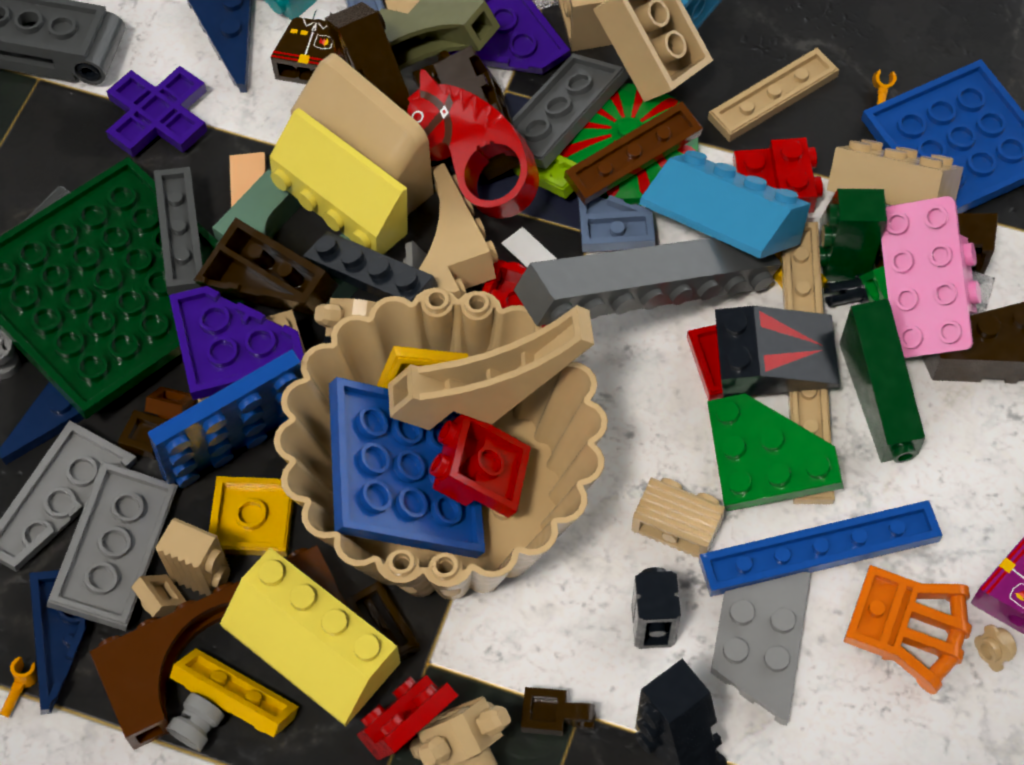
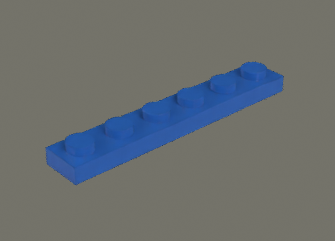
(820, 547)

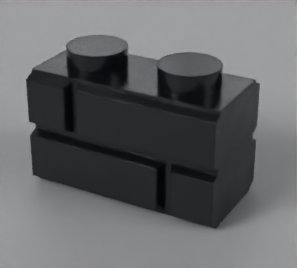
(655, 608)

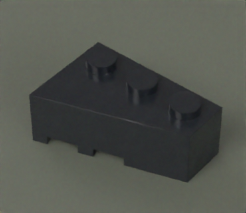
(678, 718)

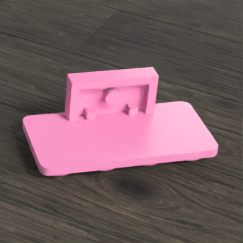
(929, 277)

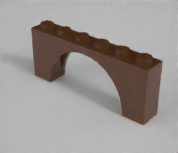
(139, 663)

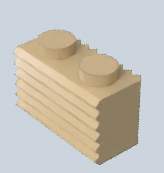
(678, 517)
(193, 557)

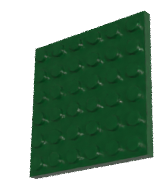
(91, 290)

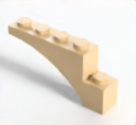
(459, 249)
(492, 381)

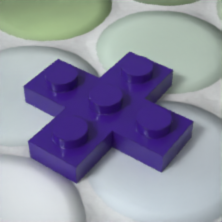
(156, 111)

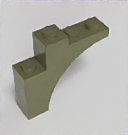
(438, 27)

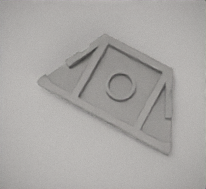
(761, 641)

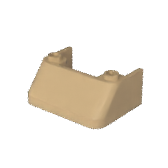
(370, 124)

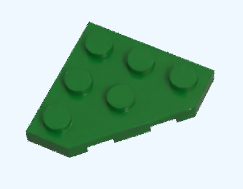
(767, 455)

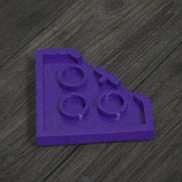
(524, 39)
(225, 339)

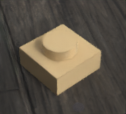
(158, 594)

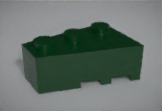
(851, 232)

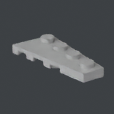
(55, 493)

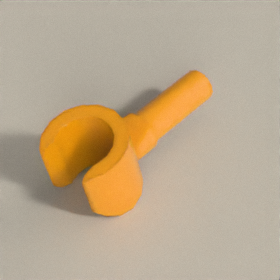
(883, 88)
(20, 682)

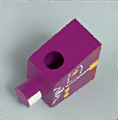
(1004, 590)

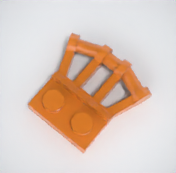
(883, 617)

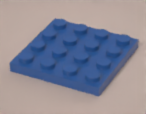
(961, 118)
(224, 422)
(385, 478)

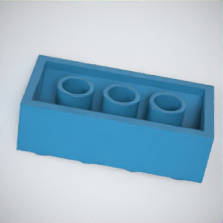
(727, 204)

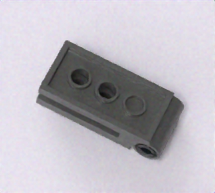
(59, 39)

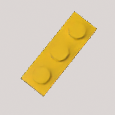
(234, 692)

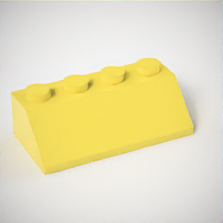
(339, 184)
(309, 636)

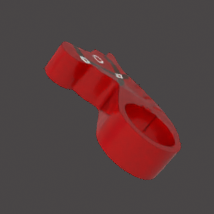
(472, 133)

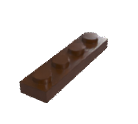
(633, 153)

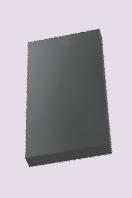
(566, 105)

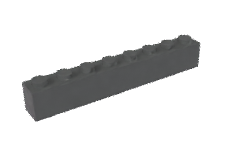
(641, 278)

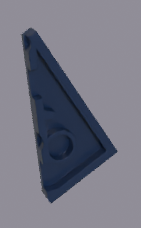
(228, 32)
(40, 423)
(55, 638)

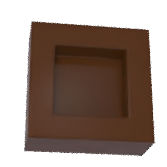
(168, 402)

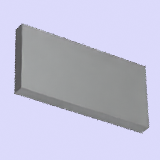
(112, 546)

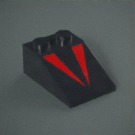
(775, 350)

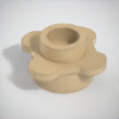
(995, 647)

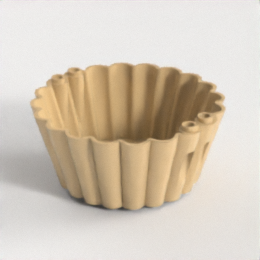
(553, 420)

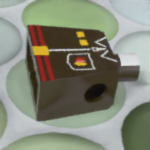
(302, 48)

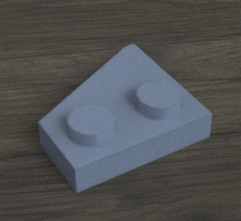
(614, 225)

